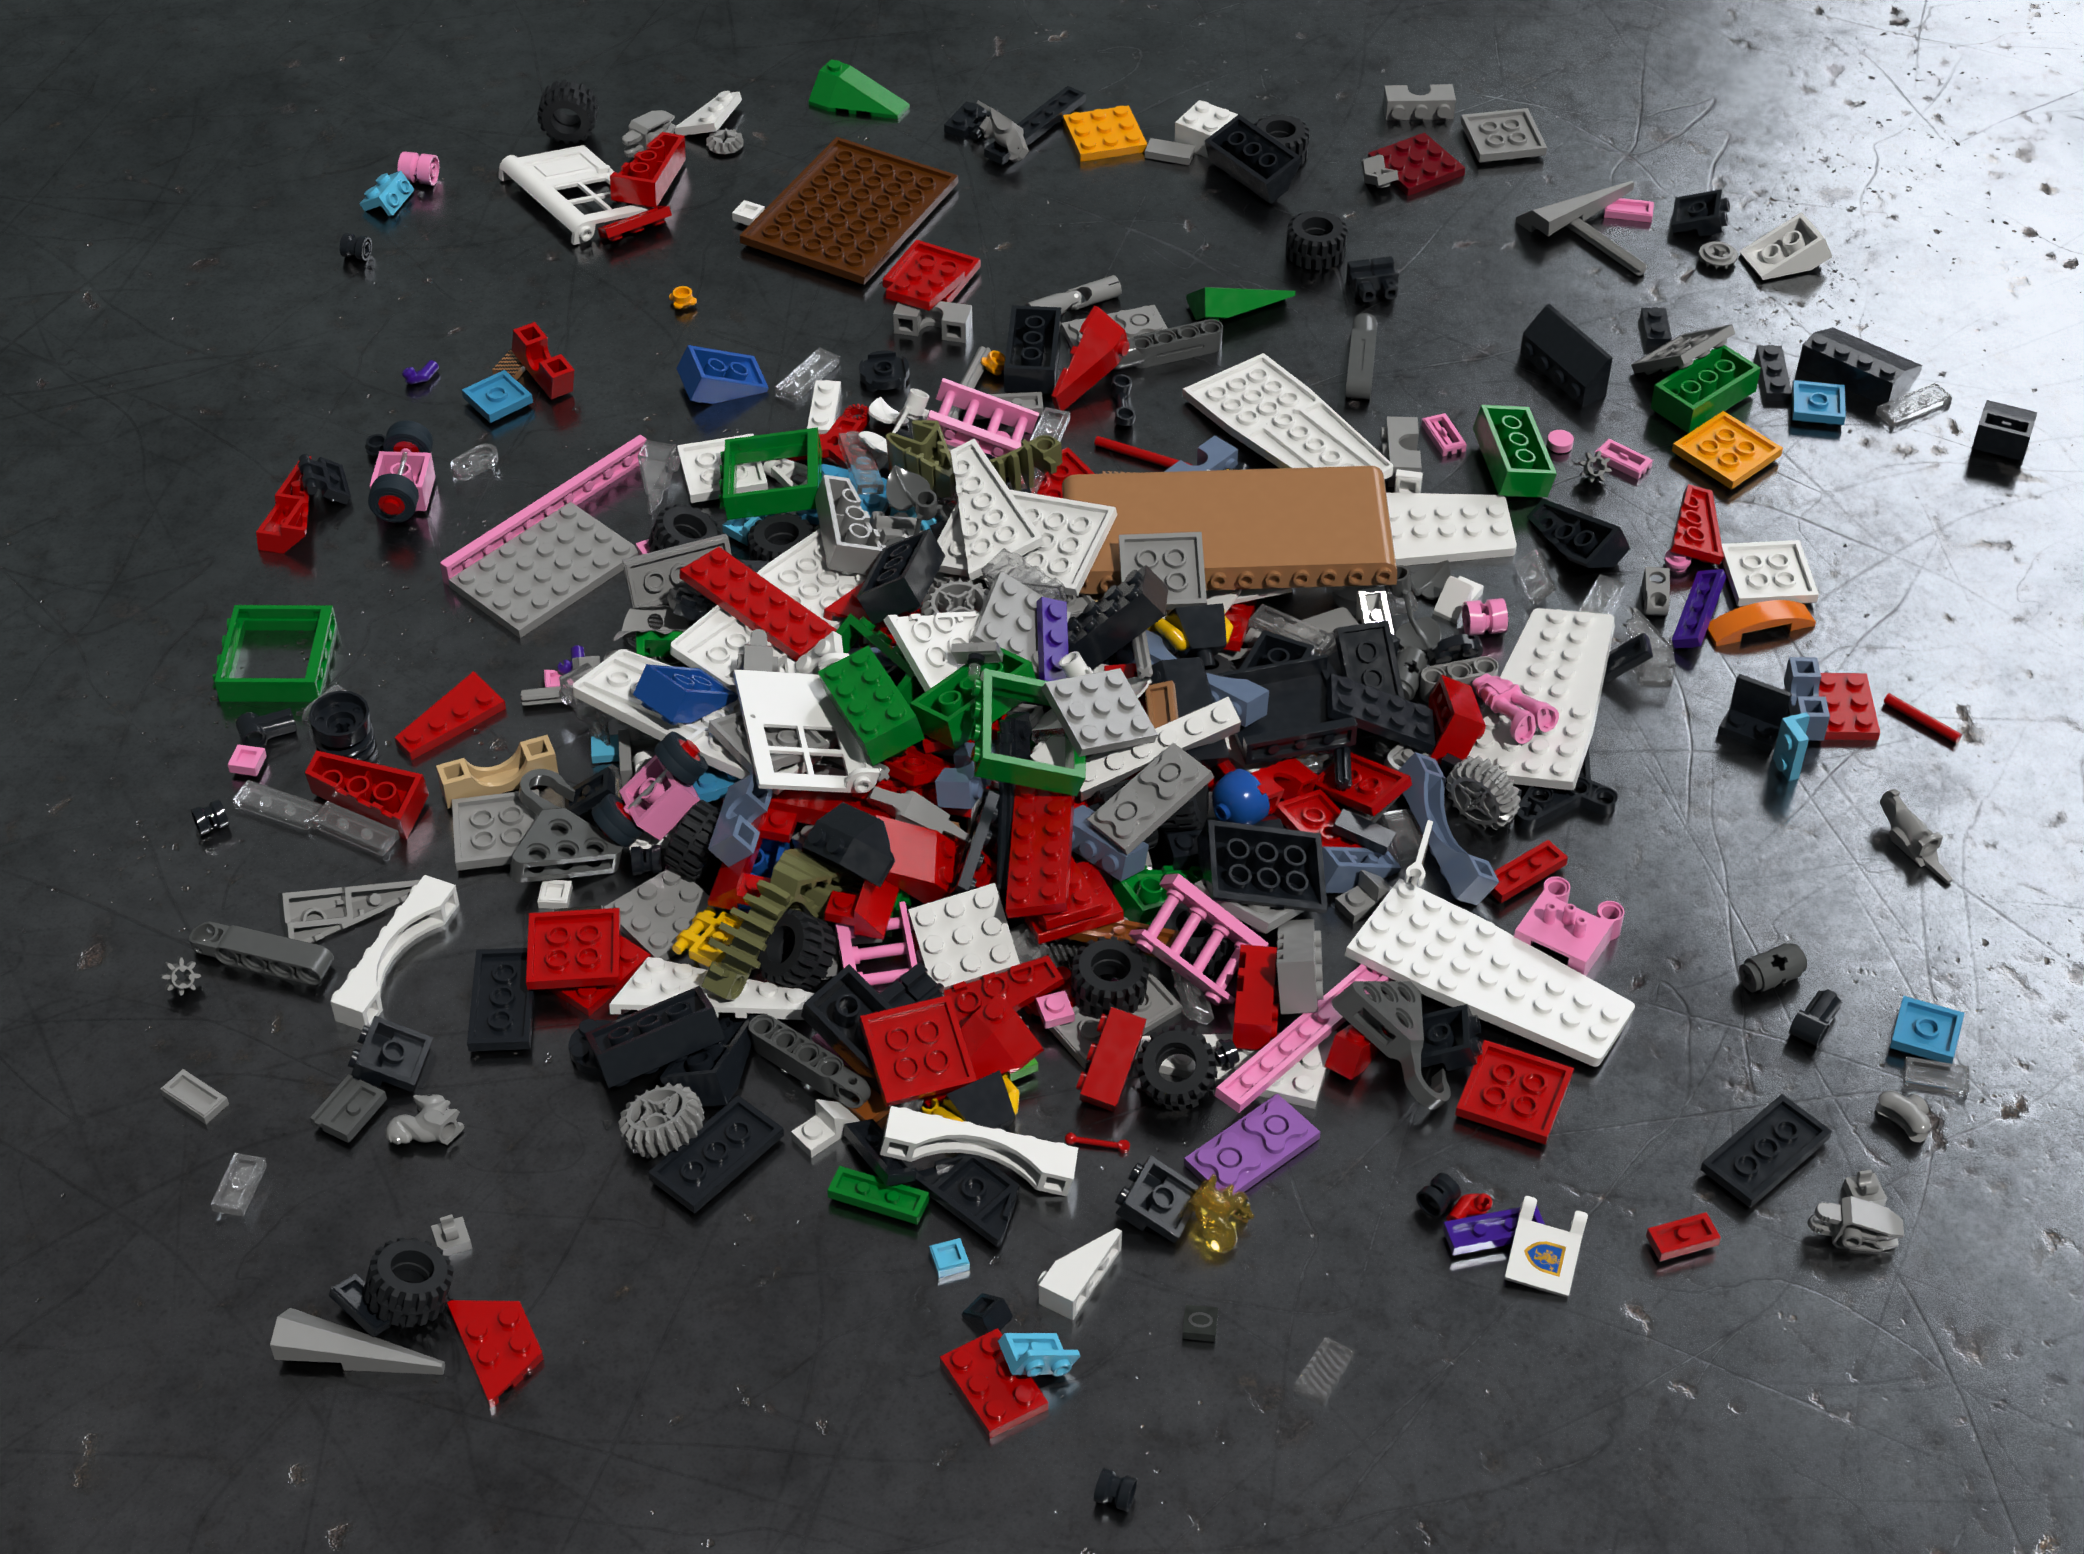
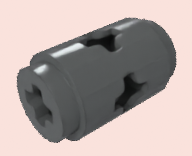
(1410, 664)
(1773, 967)

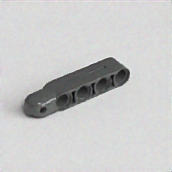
(1173, 344)
(1361, 357)
(262, 952)
(807, 1061)

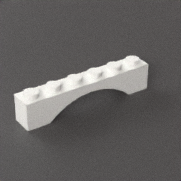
(1187, 732)
(425, 909)
(1041, 1162)

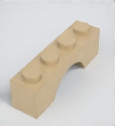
(464, 780)

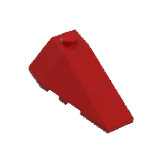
(1097, 354)

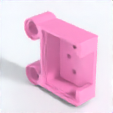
(1568, 928)

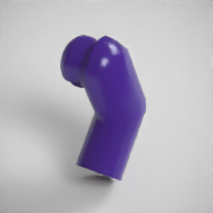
(424, 375)
(576, 651)

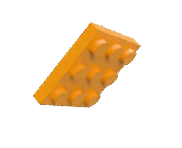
(1104, 133)
(1727, 449)

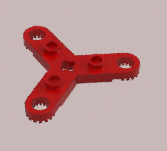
(842, 425)

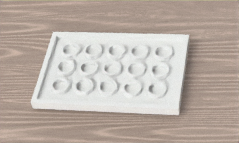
(1070, 535)

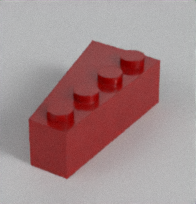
(650, 172)
(369, 789)

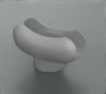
(1907, 1113)

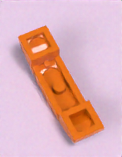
(1758, 616)

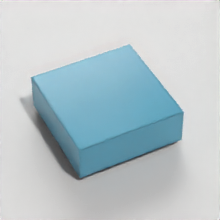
(601, 753)
(949, 1258)

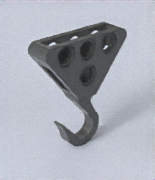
(559, 836)
(1402, 1018)

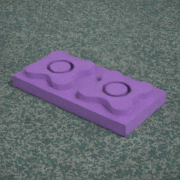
(1253, 1146)

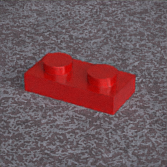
(1683, 1236)

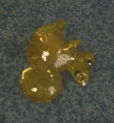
(1213, 1211)

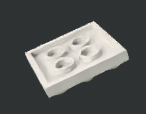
(702, 470)
(1768, 572)
(964, 936)

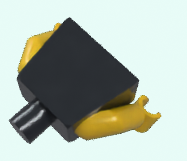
(1196, 631)
(986, 1102)

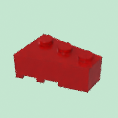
(1456, 718)
(1256, 998)
(1111, 1059)

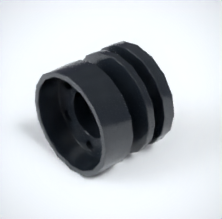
(343, 725)

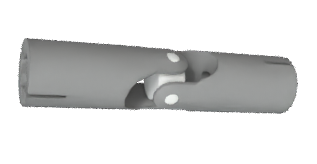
(1093, 292)

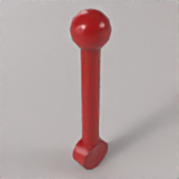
(1123, 1145)

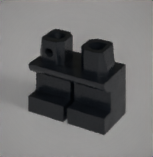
(1372, 279)
(913, 988)

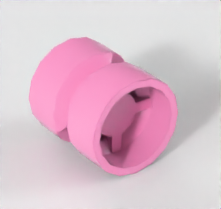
(421, 168)
(1482, 617)

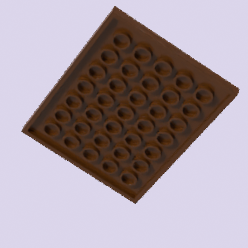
(849, 210)

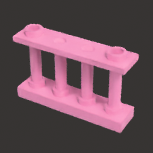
(985, 405)
(1223, 926)
(853, 955)

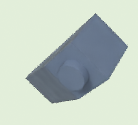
(1344, 865)

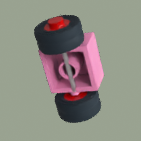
(402, 473)
(656, 795)

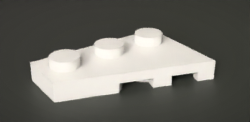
(711, 115)

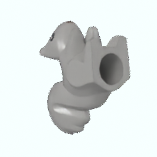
(430, 1125)

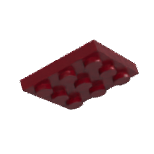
(1419, 163)

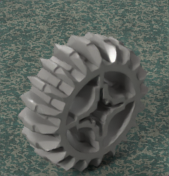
(954, 597)
(1483, 792)
(661, 1120)

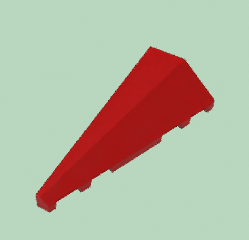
(288, 518)

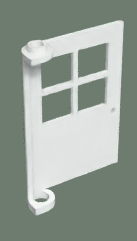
(562, 169)
(799, 704)

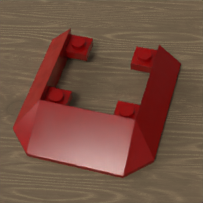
(866, 912)

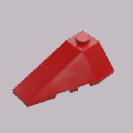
(996, 1041)

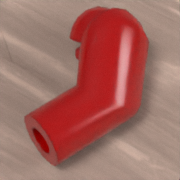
(1470, 1205)

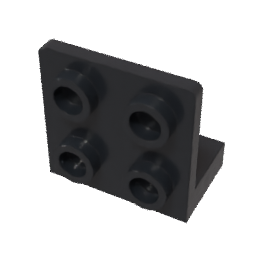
(1755, 713)

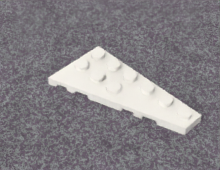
(988, 510)
(928, 642)
(663, 979)
(1297, 1086)

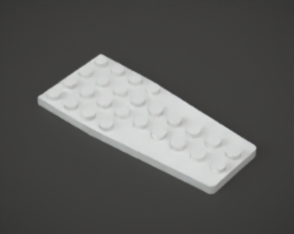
(1281, 418)
(1449, 527)
(798, 572)
(1559, 663)
(612, 688)
(1501, 978)

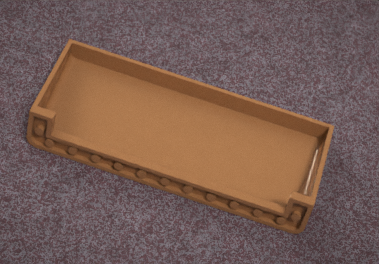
(1254, 524)

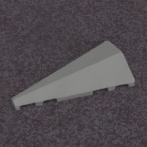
(1556, 216)
(321, 912)
(314, 1339)

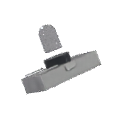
(976, 655)

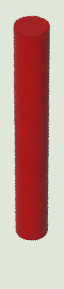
(1922, 718)

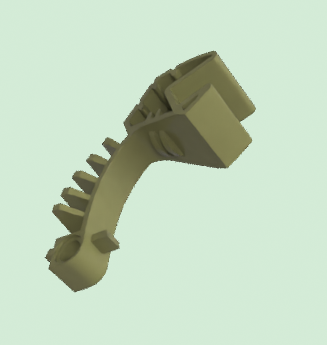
(931, 458)
(796, 883)

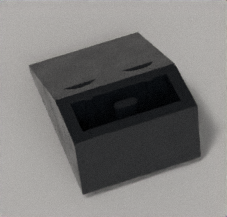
(2004, 430)

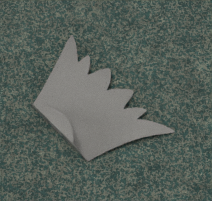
(637, 621)

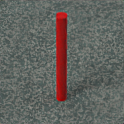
(1135, 452)

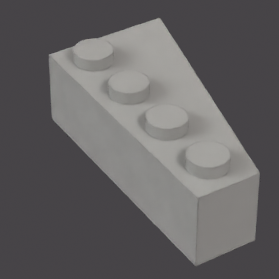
(845, 527)
(1299, 966)

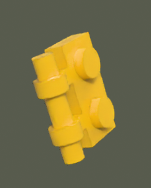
(698, 945)

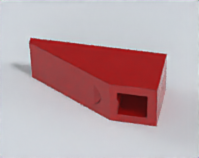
(1351, 1052)

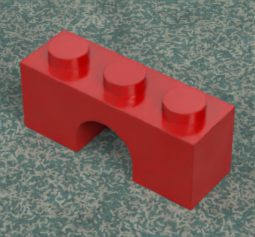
(551, 373)
(1285, 781)

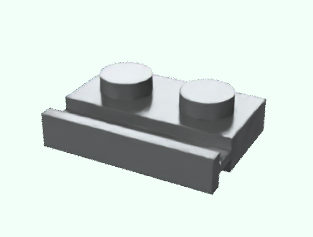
(348, 1108)

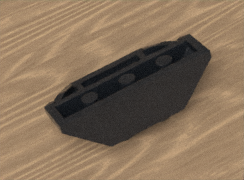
(852, 843)

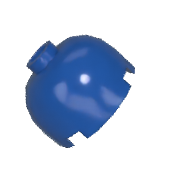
(1239, 798)

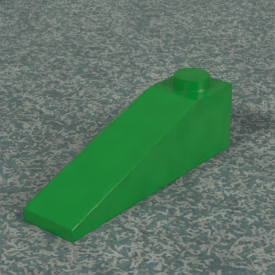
(849, 89)
(1228, 302)
(1143, 896)

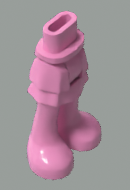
(1503, 697)

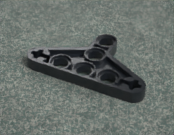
(1562, 801)

